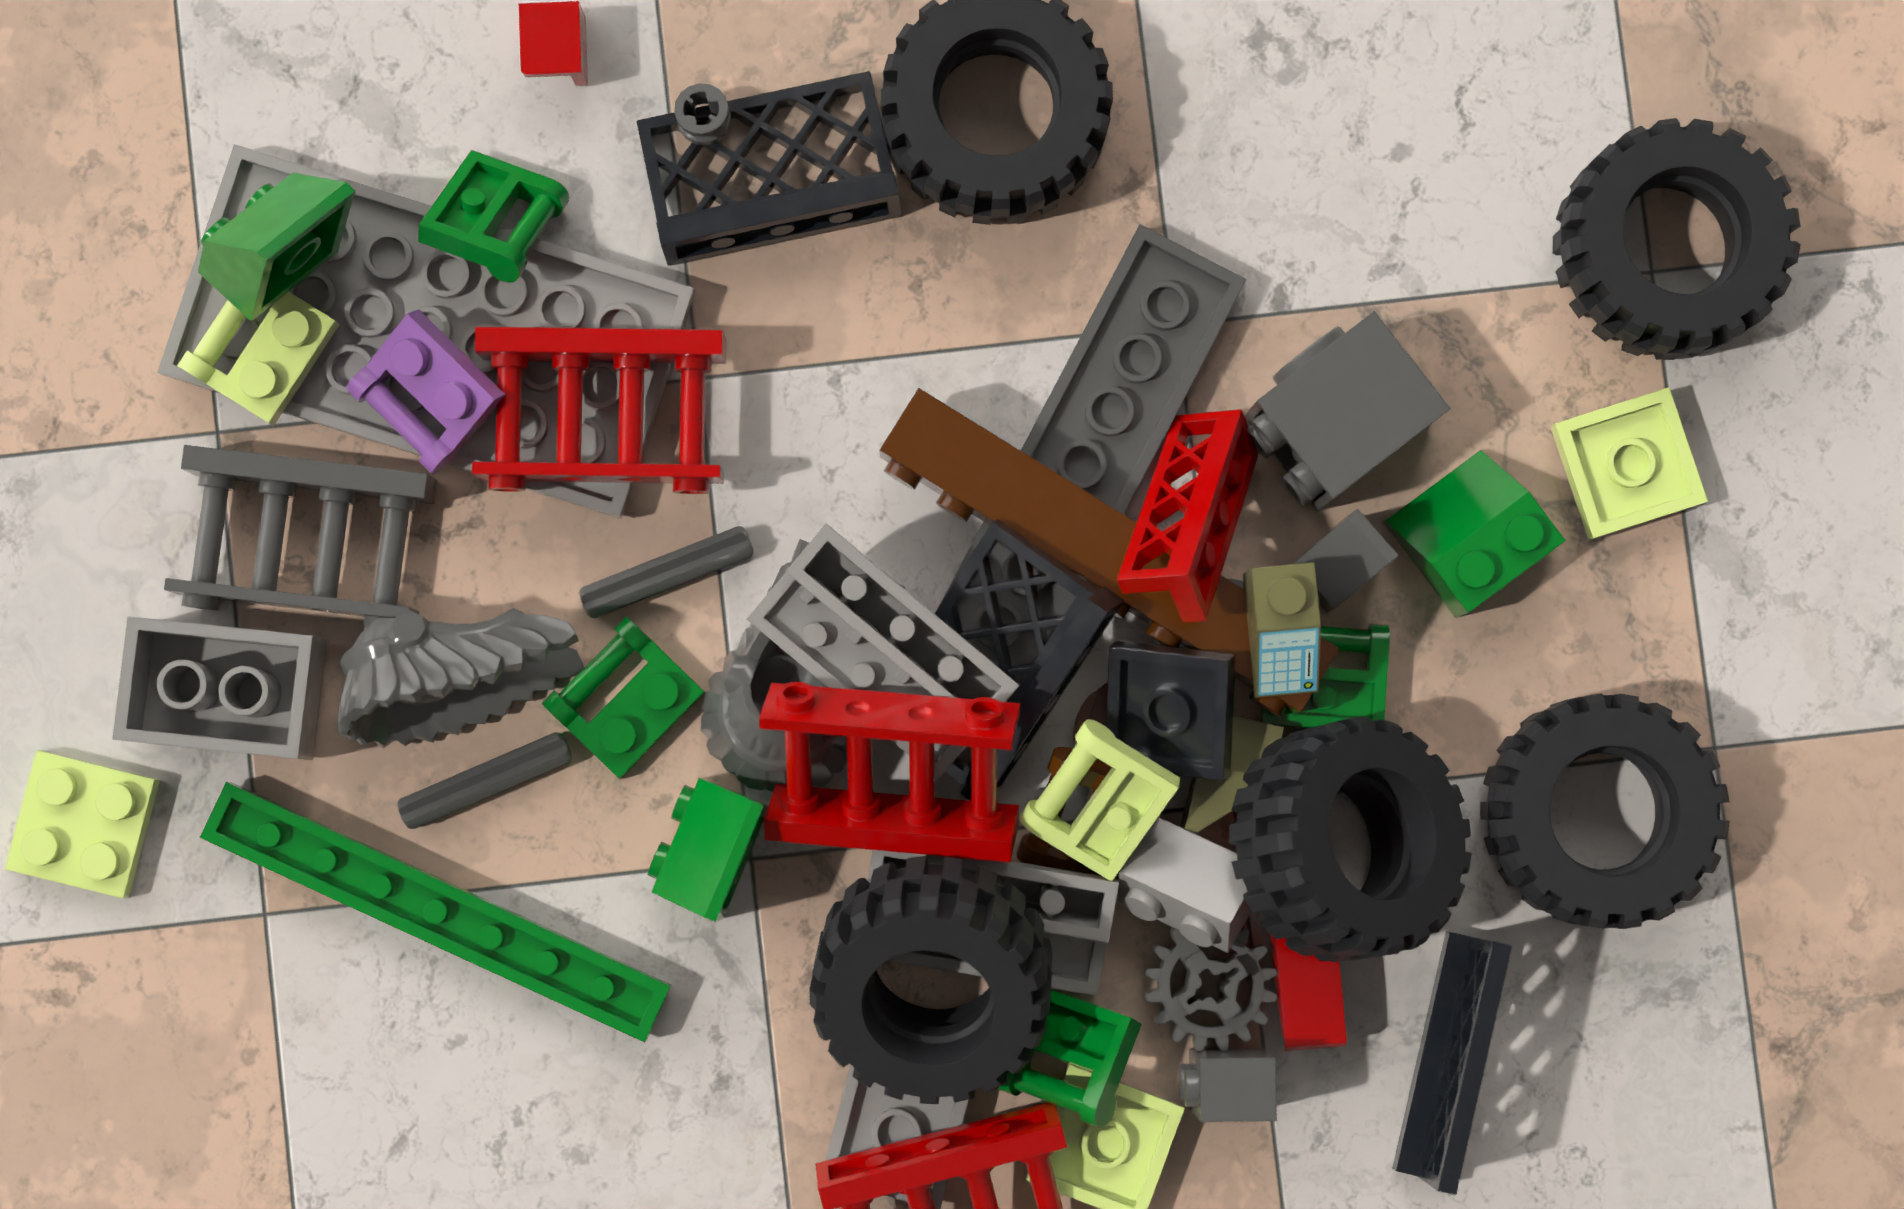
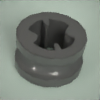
(717, 102)

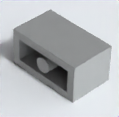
(1185, 885)

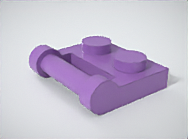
(437, 378)

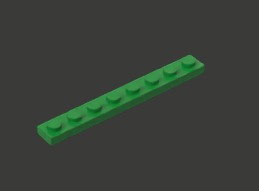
(436, 911)

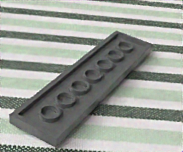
(1113, 404)

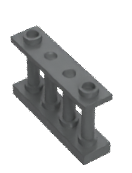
(278, 482)

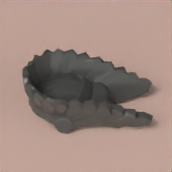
(435, 677)
(736, 703)

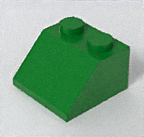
(275, 240)
(1473, 533)
(708, 848)

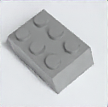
(219, 688)

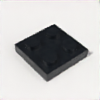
(1173, 706)

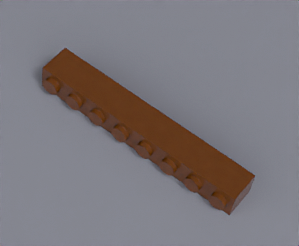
(997, 481)

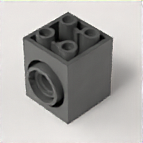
(1342, 410)

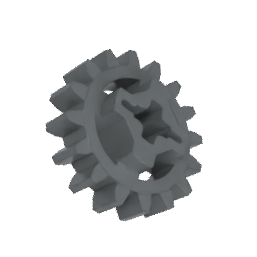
(1225, 1006)

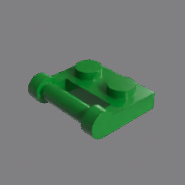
(477, 203)
(1346, 691)
(638, 712)
(1087, 1039)

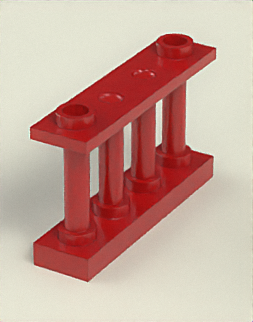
(570, 355)
(883, 820)
(959, 1151)

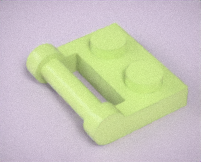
(272, 361)
(1116, 812)

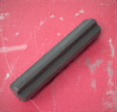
(666, 572)
(484, 780)

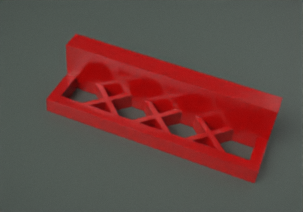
(1210, 506)

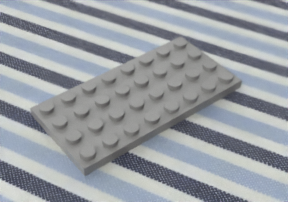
(388, 273)

